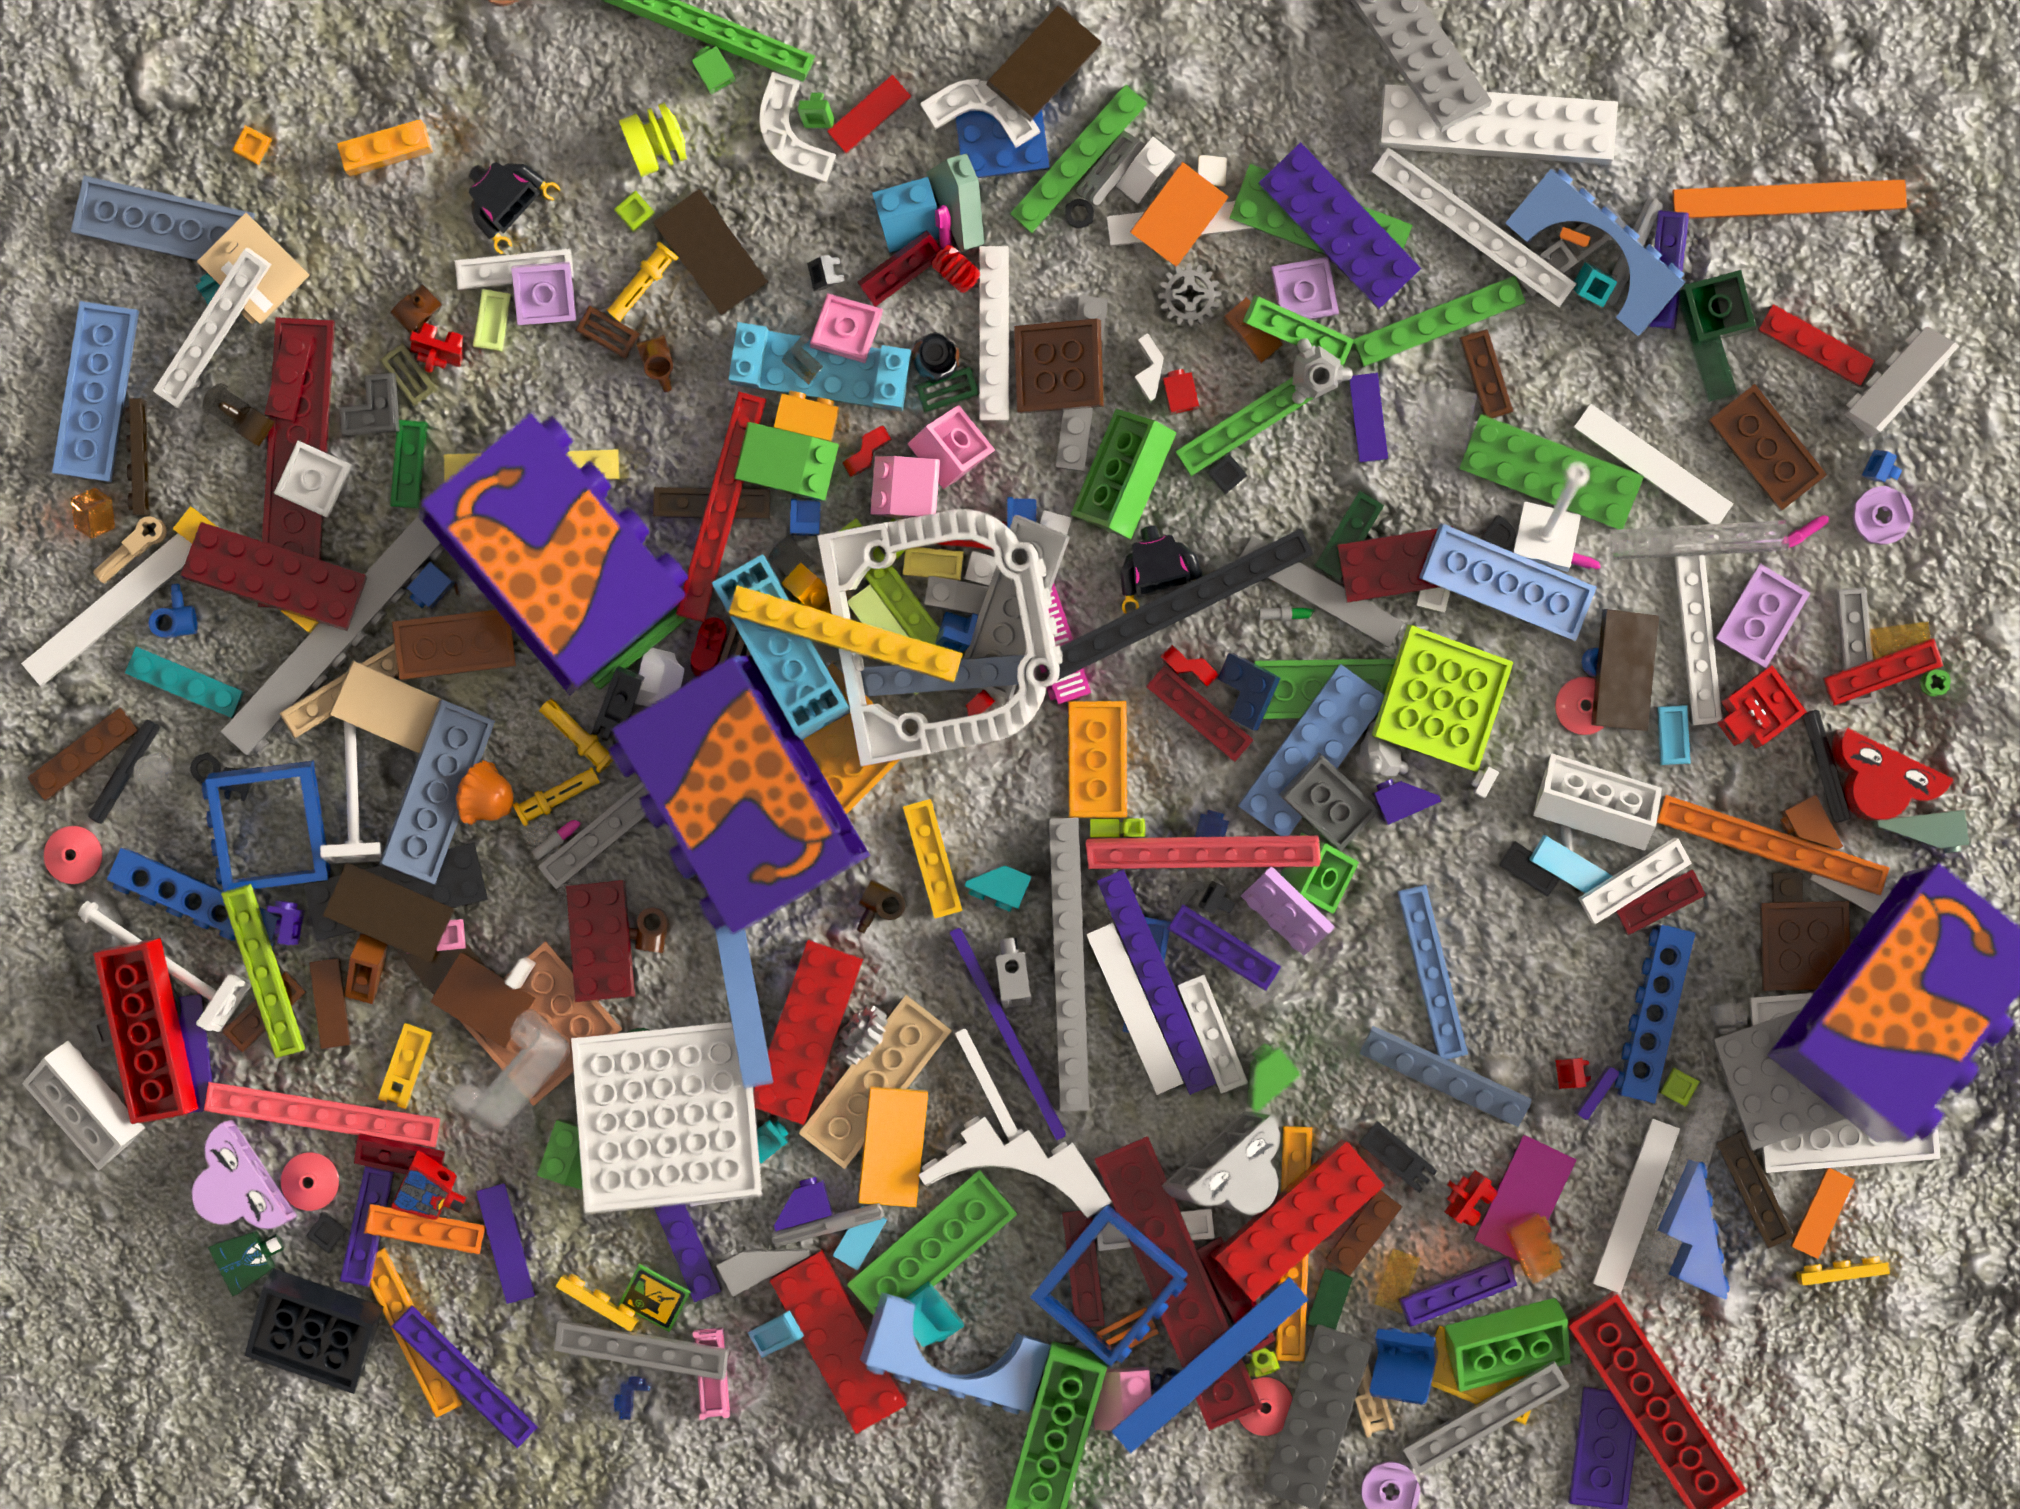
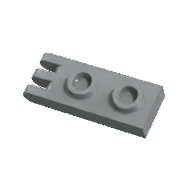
(1110, 168)

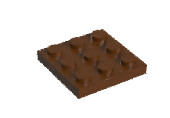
(1058, 366)
(1801, 942)

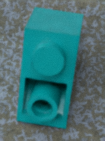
(1001, 884)

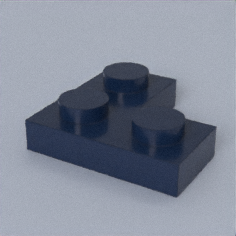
(1256, 689)

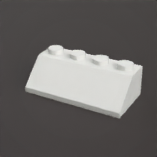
(1899, 381)
(1598, 802)
(82, 1104)

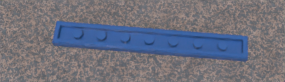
(1209, 1365)

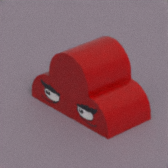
(1882, 779)

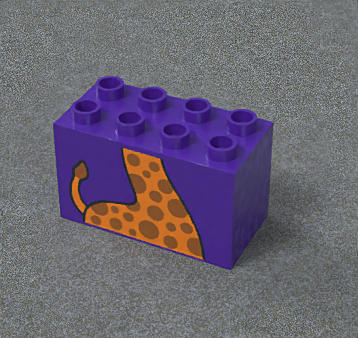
(553, 551)
(737, 795)
(1907, 1007)

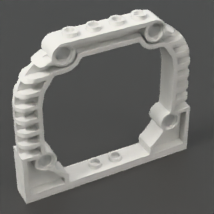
(849, 557)

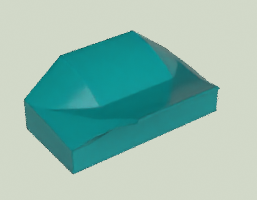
(932, 1316)

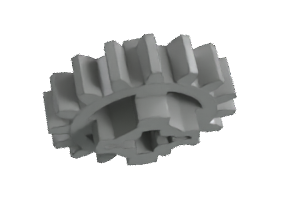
(1189, 307)
(861, 1035)

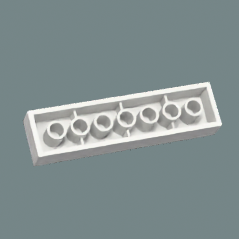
(1508, 128)

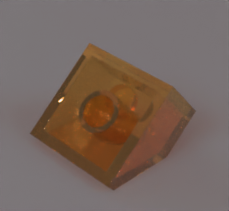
(1533, 1246)

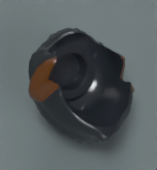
(935, 357)

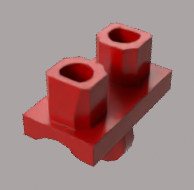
(434, 351)
(1466, 1195)

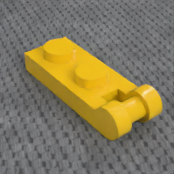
(405, 1064)

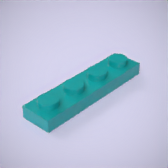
(184, 682)

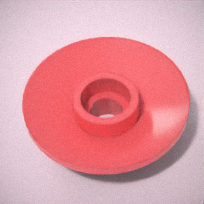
(1569, 706)
(87, 857)
(324, 1178)
(1279, 1398)

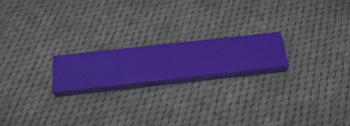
(464, 1376)

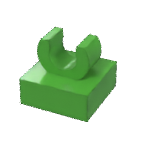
(816, 112)

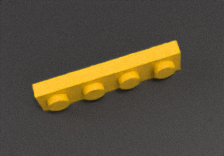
(932, 858)

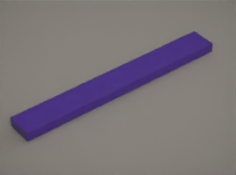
(1008, 1033)

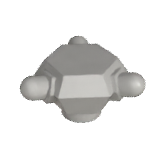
(1316, 372)
(1379, 756)

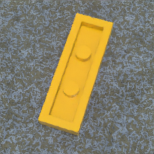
(1842, 1271)
(598, 1301)

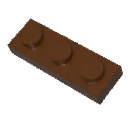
(1363, 1232)

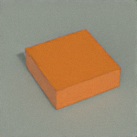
(1575, 237)

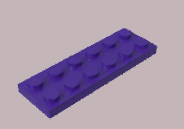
(1339, 226)

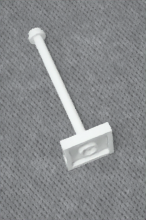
(1551, 533)
(354, 849)
(222, 1002)

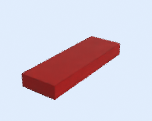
(869, 114)

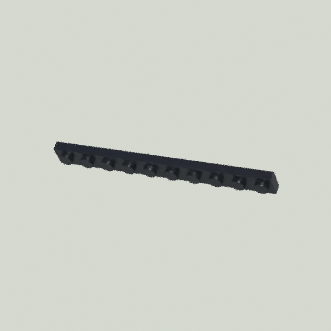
(1183, 602)

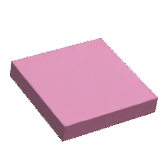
(846, 328)

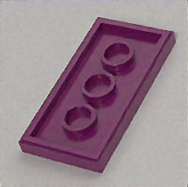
(1528, 1186)

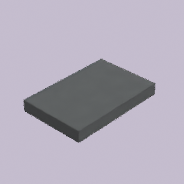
(1329, 802)

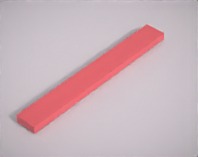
(1203, 852)
(321, 1114)

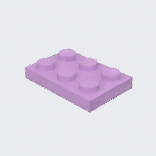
(1762, 616)
(1287, 911)

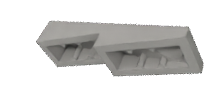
(1565, 255)

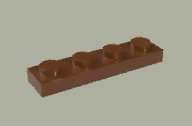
(83, 754)

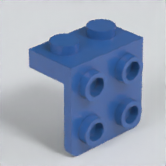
(1403, 1366)

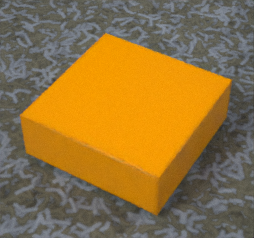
(251, 145)

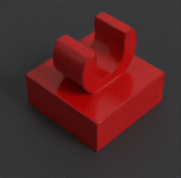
(1571, 1073)

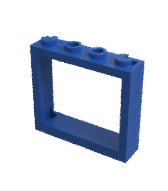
(313, 811)
(1075, 1325)

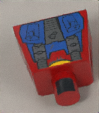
(427, 1189)

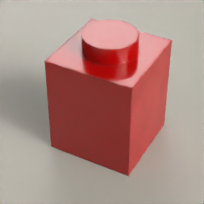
(1180, 392)

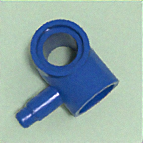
(183, 617)

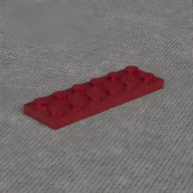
(273, 576)

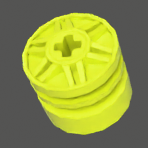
(653, 139)

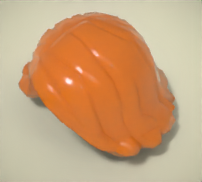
(483, 794)

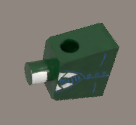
(245, 1259)

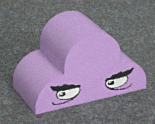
(238, 1183)

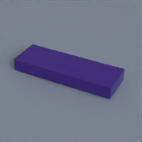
(1368, 418)

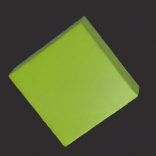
(634, 211)
(1679, 1087)

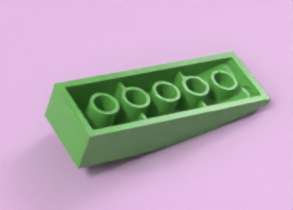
(1057, 1429)

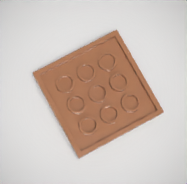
(555, 1002)

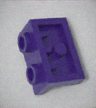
(290, 926)

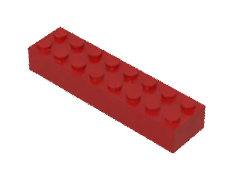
(1655, 1405)

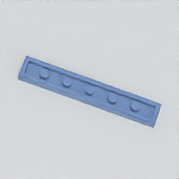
(1432, 972)
(744, 1008)

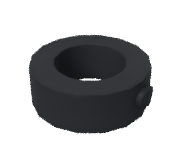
(1079, 224)
(196, 761)

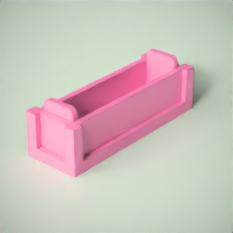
(712, 1392)

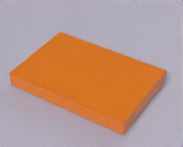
(1179, 214)

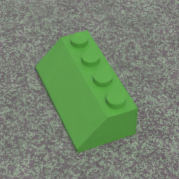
(1123, 473)
(1268, 1075)
(1507, 1344)

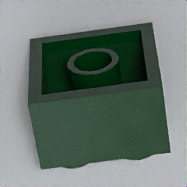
(1720, 306)

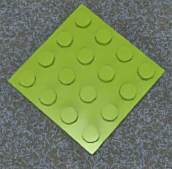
(1442, 698)

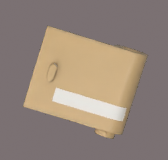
(279, 281)

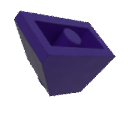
(1401, 800)
(805, 1204)

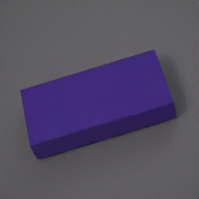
(1597, 1092)

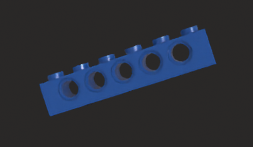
(130, 863)
(1681, 944)

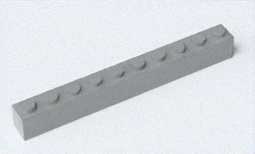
(327, 645)
(1069, 964)

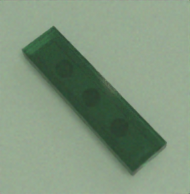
(1709, 358)

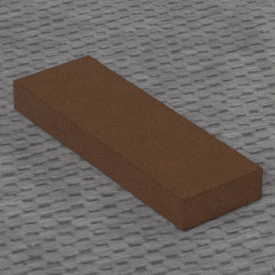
(1486, 374)
(330, 1003)
(249, 1024)

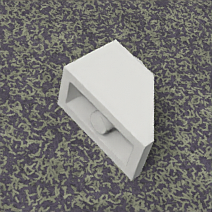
(1146, 170)

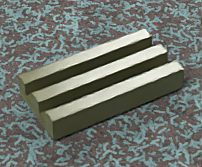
(422, 394)

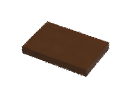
(481, 999)

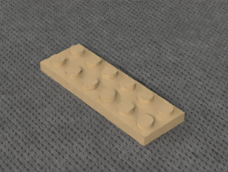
(906, 1047)

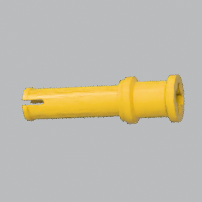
(650, 270)
(587, 744)
(540, 798)

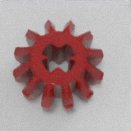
(956, 268)

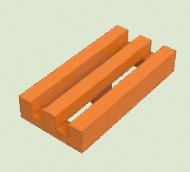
(1123, 1321)

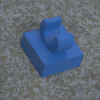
(1881, 467)

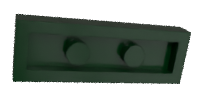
(1351, 529)

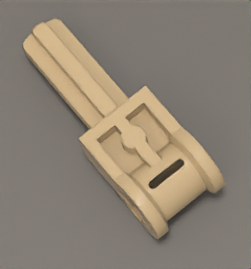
(132, 546)
(1372, 1408)

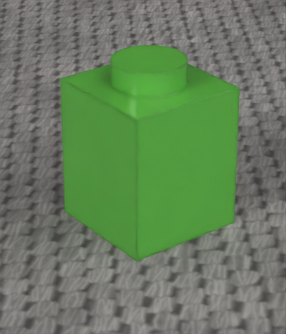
(713, 69)

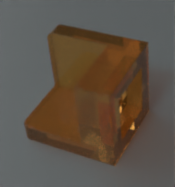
(93, 513)

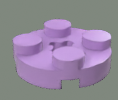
(1897, 523)
(1380, 1476)

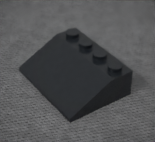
(313, 1330)

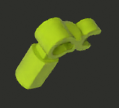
(1113, 828)
(1262, 1363)

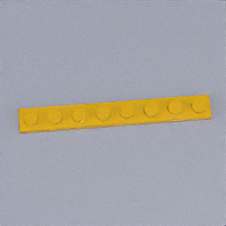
(845, 634)

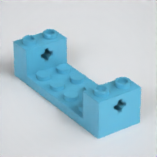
(874, 384)
(785, 660)

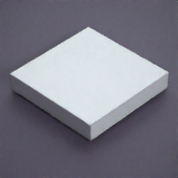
(312, 479)

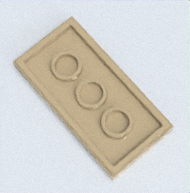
(385, 706)

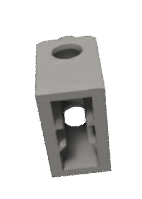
(1013, 986)

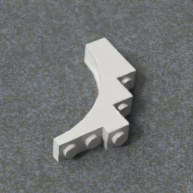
(986, 1149)

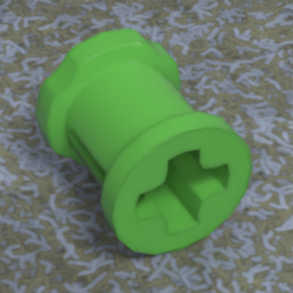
(1926, 680)

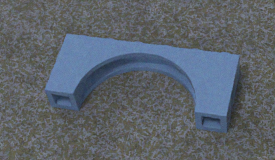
(1650, 279)
(1008, 1381)

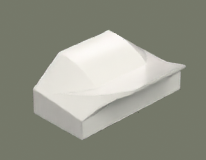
(661, 674)

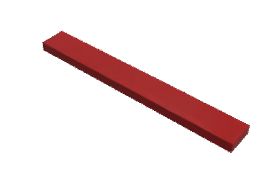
(718, 512)

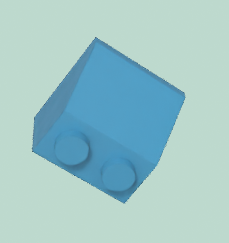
(906, 212)

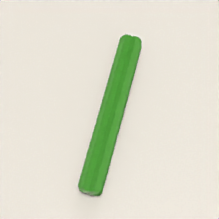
(639, 647)

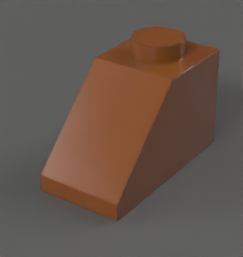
(1257, 341)
(1809, 822)
(365, 969)

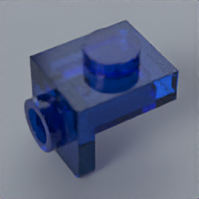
(625, 1400)

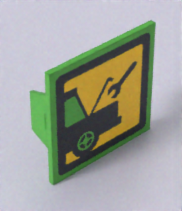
(654, 1297)

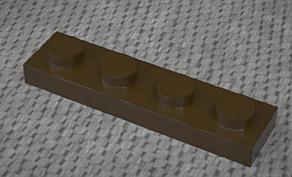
(138, 446)
(692, 503)
(1754, 1189)

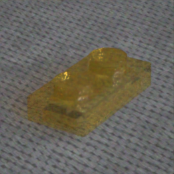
(1893, 638)
(1396, 1279)

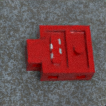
(1760, 709)

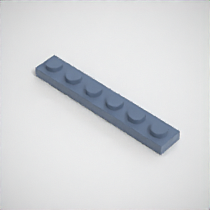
(971, 674)
(1445, 1076)

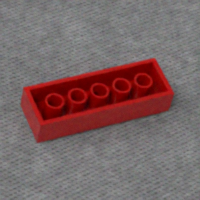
(807, 1030)
(145, 1031)
(1297, 1220)
(836, 1340)

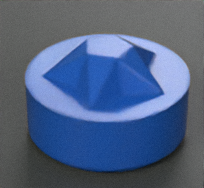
(1589, 661)

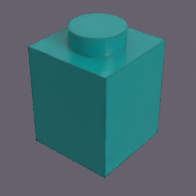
(1594, 284)

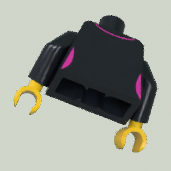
(503, 195)
(1157, 566)

